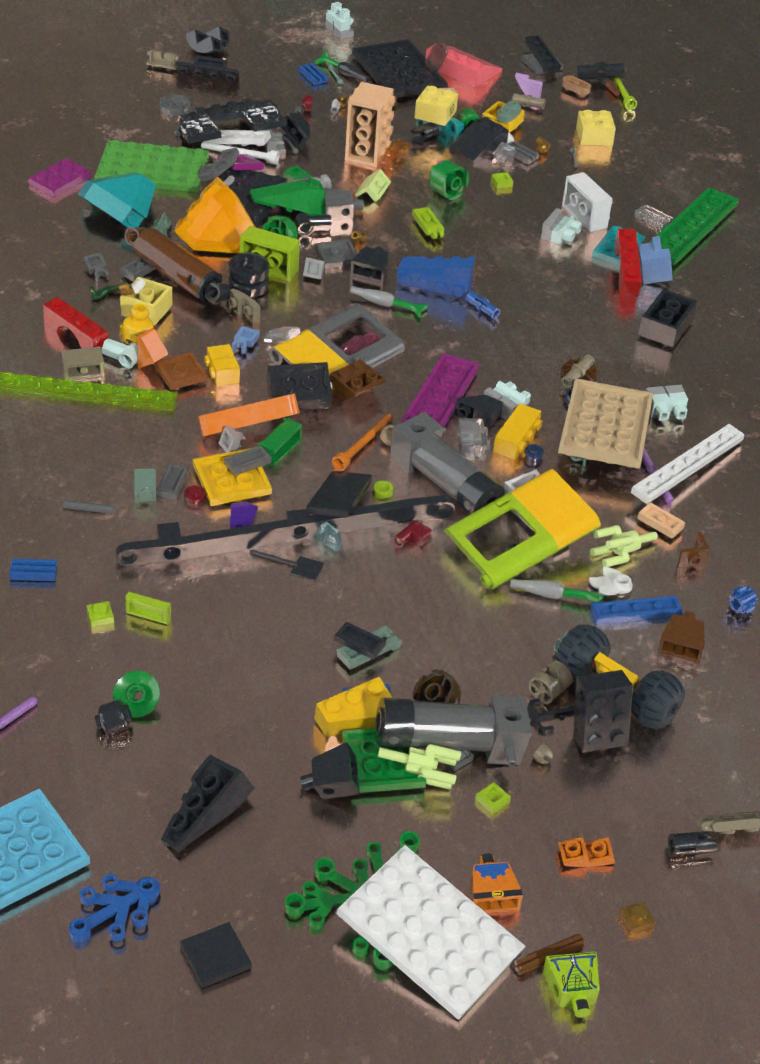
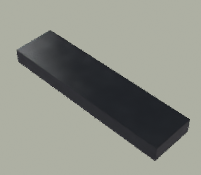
(542, 53)

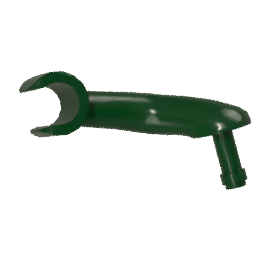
(103, 291)

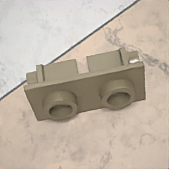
(156, 59)

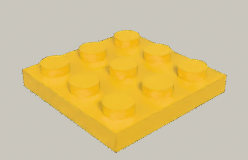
(223, 486)

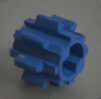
(743, 599)

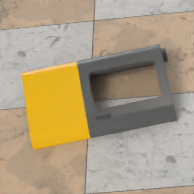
(315, 347)

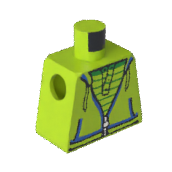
(573, 980)

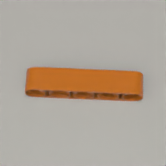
(249, 414)

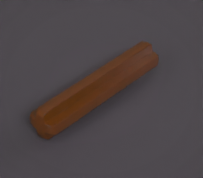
(537, 959)

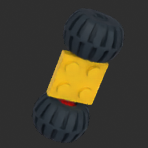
(654, 698)

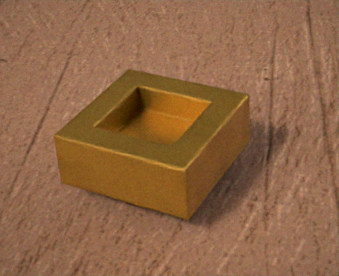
(637, 918)

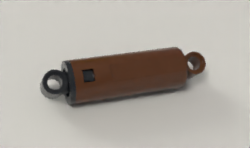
(177, 264)

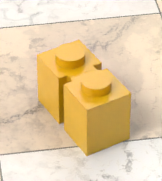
(222, 365)

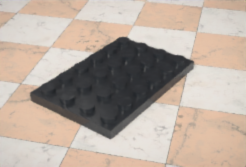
(398, 67)
(243, 183)

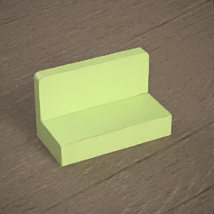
(374, 185)

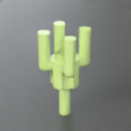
(620, 543)
(425, 763)

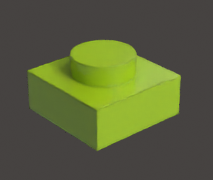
(100, 614)

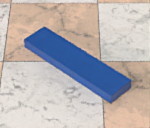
(636, 609)

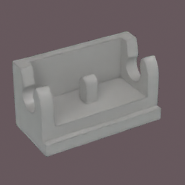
(275, 142)

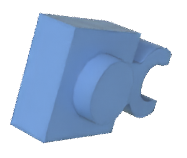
(244, 338)

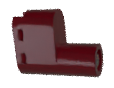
(414, 532)

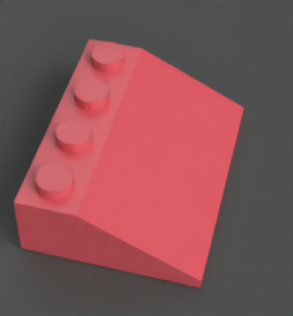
(466, 67)

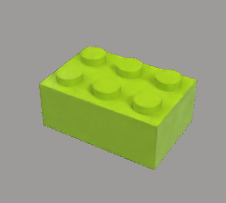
(278, 249)

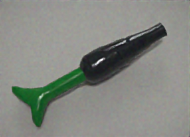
(343, 67)

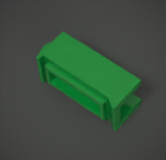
(282, 440)

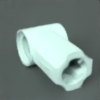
(125, 354)

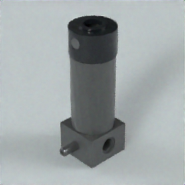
(420, 446)
(496, 729)

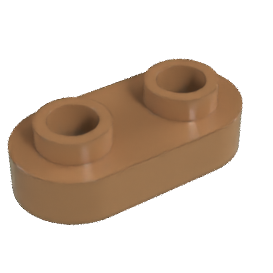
(576, 85)

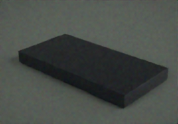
(339, 494)

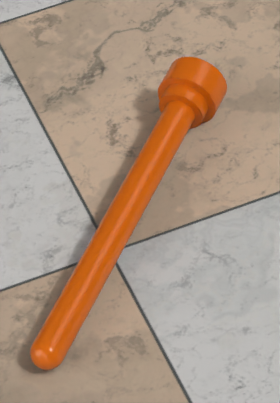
(342, 460)

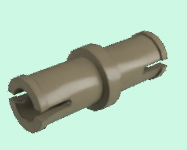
(529, 101)
(578, 370)

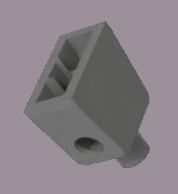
(340, 204)

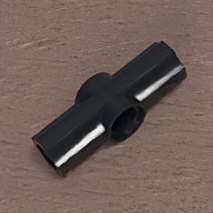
(588, 72)

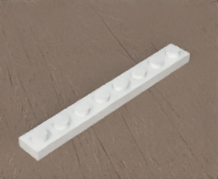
(687, 464)

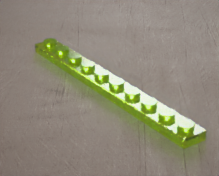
(88, 391)

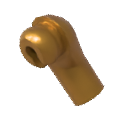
(543, 145)

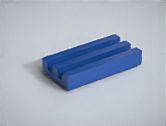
(316, 76)
(33, 569)

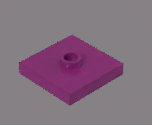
(246, 162)

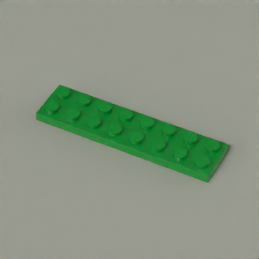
(695, 222)

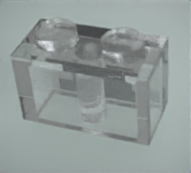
(472, 439)

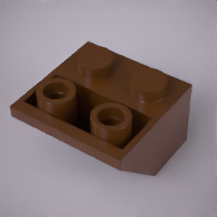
(354, 380)

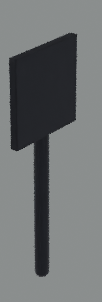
(303, 567)

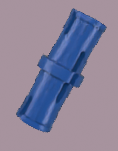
(482, 305)

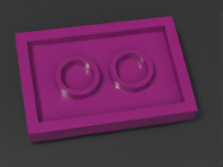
(59, 177)

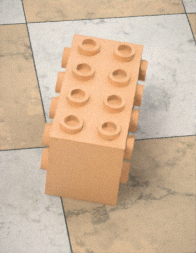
(369, 124)

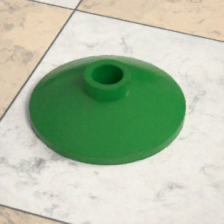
(136, 682)

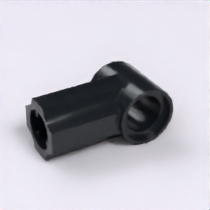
(312, 223)

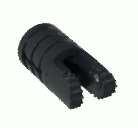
(425, 132)
(691, 843)

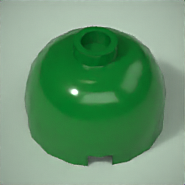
(281, 225)

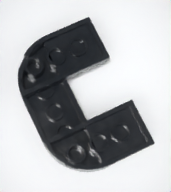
(259, 115)

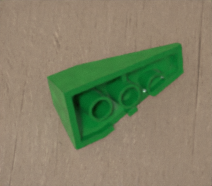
(299, 195)

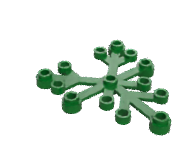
(325, 902)

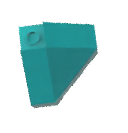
(121, 196)

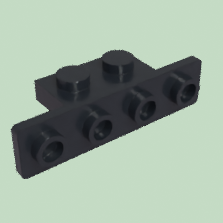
(208, 67)

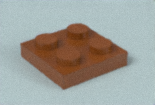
(181, 370)

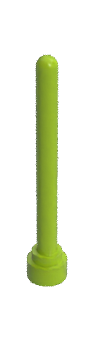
(629, 101)

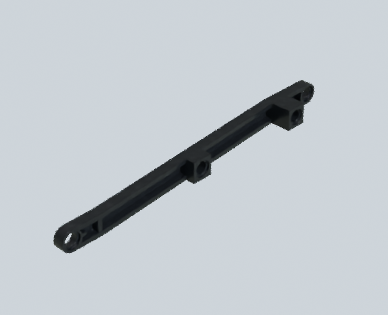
(297, 526)

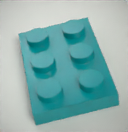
(606, 247)

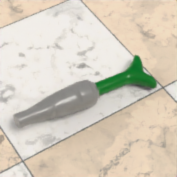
(387, 300)
(555, 590)

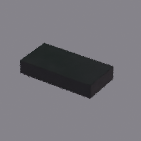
(359, 640)

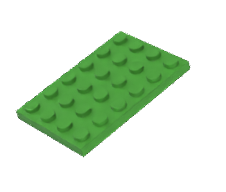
(164, 165)

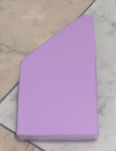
(529, 86)

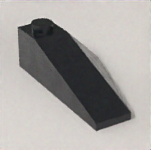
(214, 794)

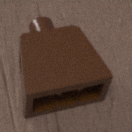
(683, 637)

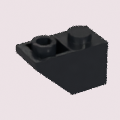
(479, 407)

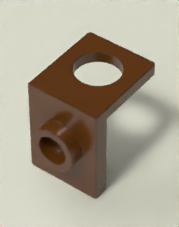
(694, 556)

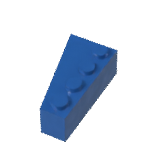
(438, 274)

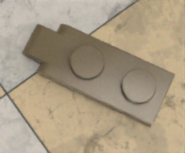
(730, 822)

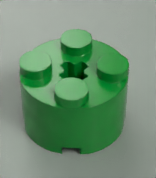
(448, 179)

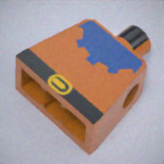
(494, 886)

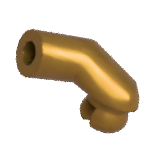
(357, 236)

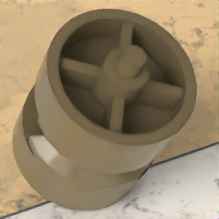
(550, 682)

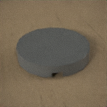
(174, 105)

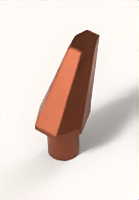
(612, 87)

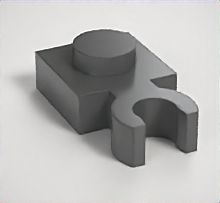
(96, 264)

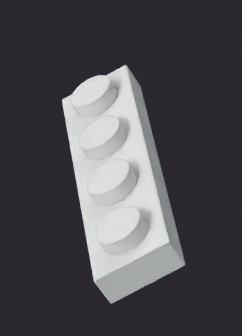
(242, 137)

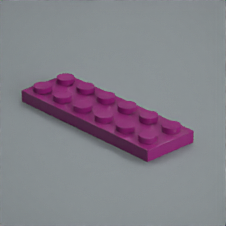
(443, 388)

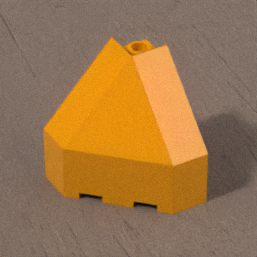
(214, 220)

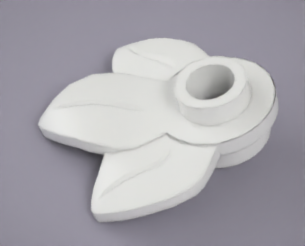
(612, 582)

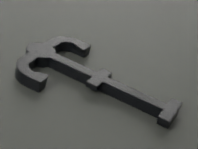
(535, 717)

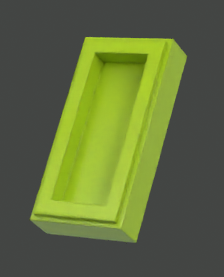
(148, 608)

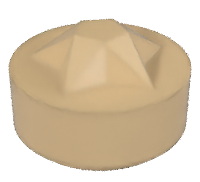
(386, 434)

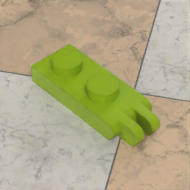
(428, 222)

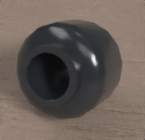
(113, 717)

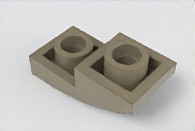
(244, 305)

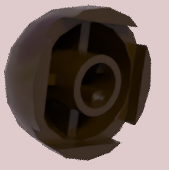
(437, 687)

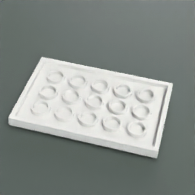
(431, 931)

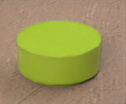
(382, 490)

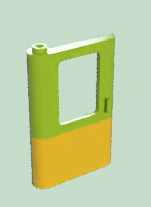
(547, 507)

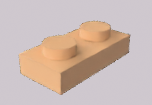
(661, 520)

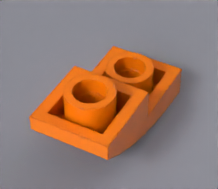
(586, 854)

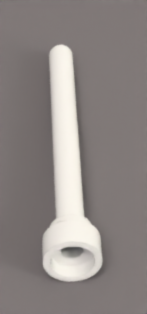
(271, 157)

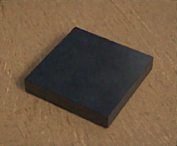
(215, 954)

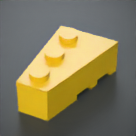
(351, 708)

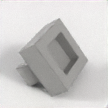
(314, 268)
(231, 439)

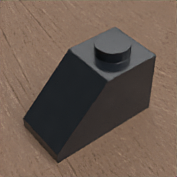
(297, 129)

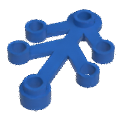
(115, 905)

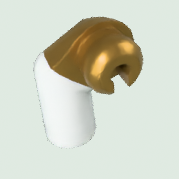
(338, 103)
(132, 290)

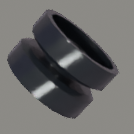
(249, 274)

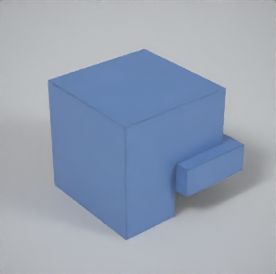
(655, 262)

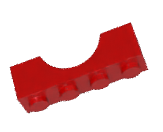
(627, 251)
(60, 315)

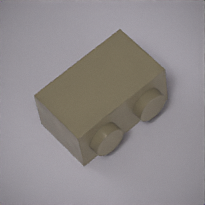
(82, 363)

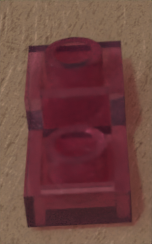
(356, 344)

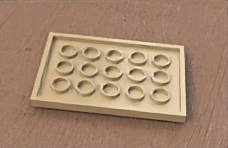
(606, 423)

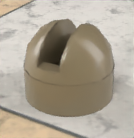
(541, 754)

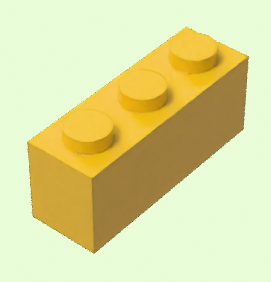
(517, 431)

